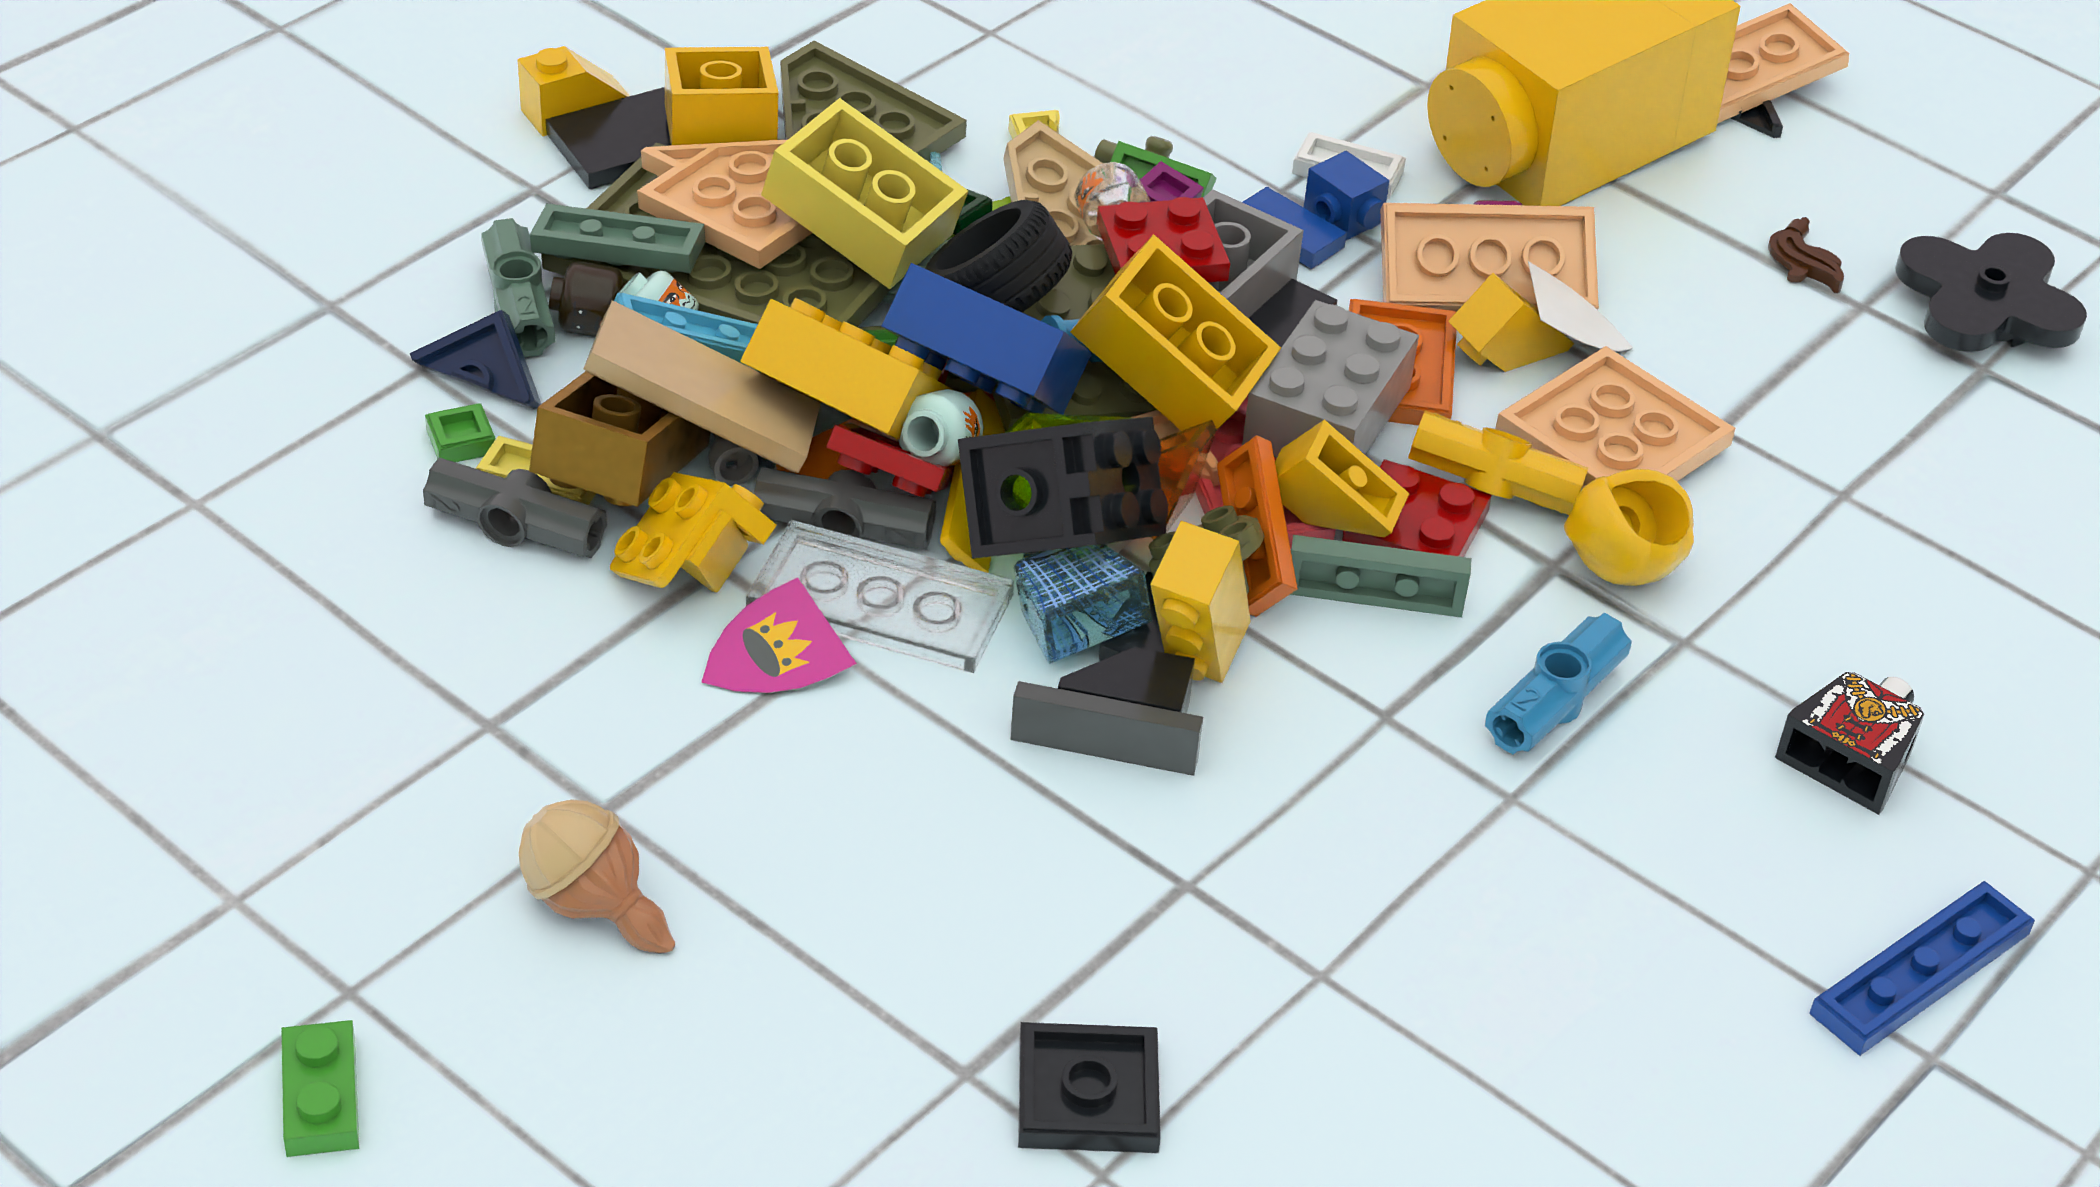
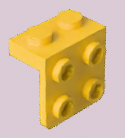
(676, 521)

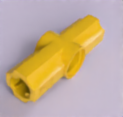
(1497, 462)

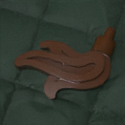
(1803, 259)

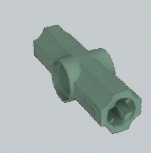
(518, 284)

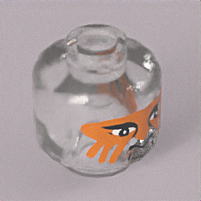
(1107, 185)

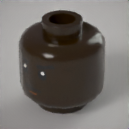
(584, 296)

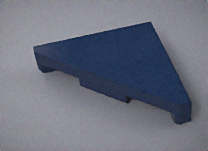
(484, 357)

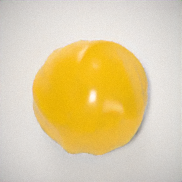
(1632, 526)

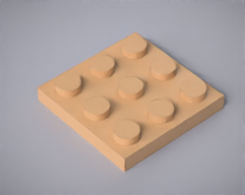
(1617, 420)

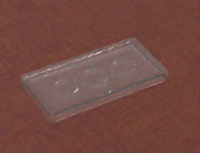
(890, 594)

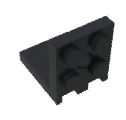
(1085, 482)

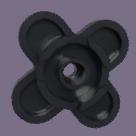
(1990, 292)

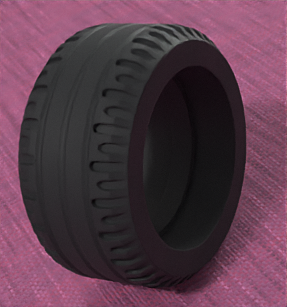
(1007, 255)

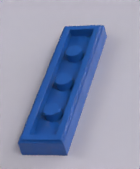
(1921, 967)

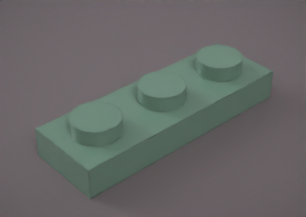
(617, 238)
(1380, 576)

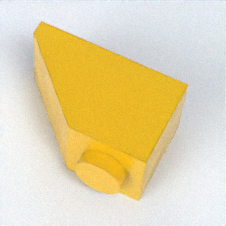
(560, 83)
(1505, 328)
(1337, 485)

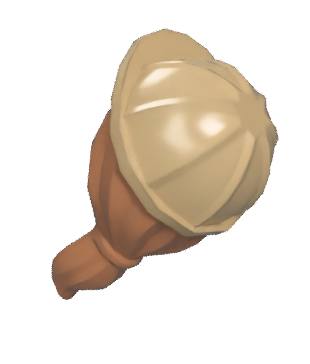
(589, 868)

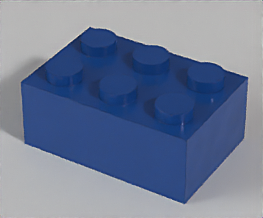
(985, 342)

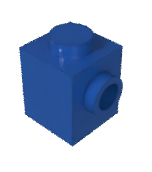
(1346, 193)

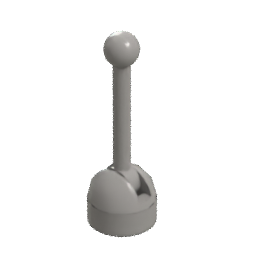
(744, 461)

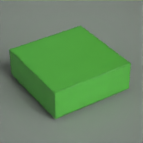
(460, 433)

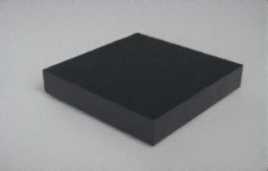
(1088, 1087)

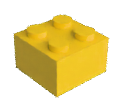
(720, 95)

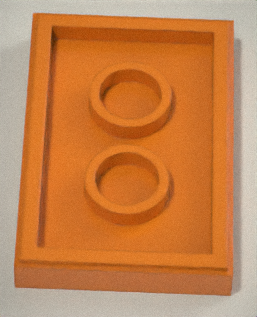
(1434, 359)

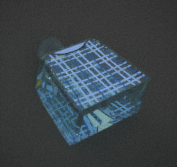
(1080, 597)

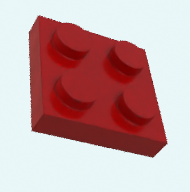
(1179, 223)
(869, 451)
(1435, 517)

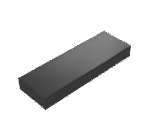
(1106, 728)

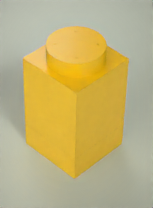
(1577, 90)

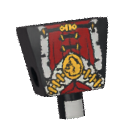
(1854, 737)

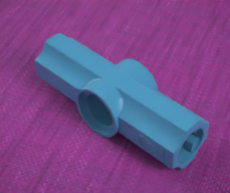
(1558, 683)

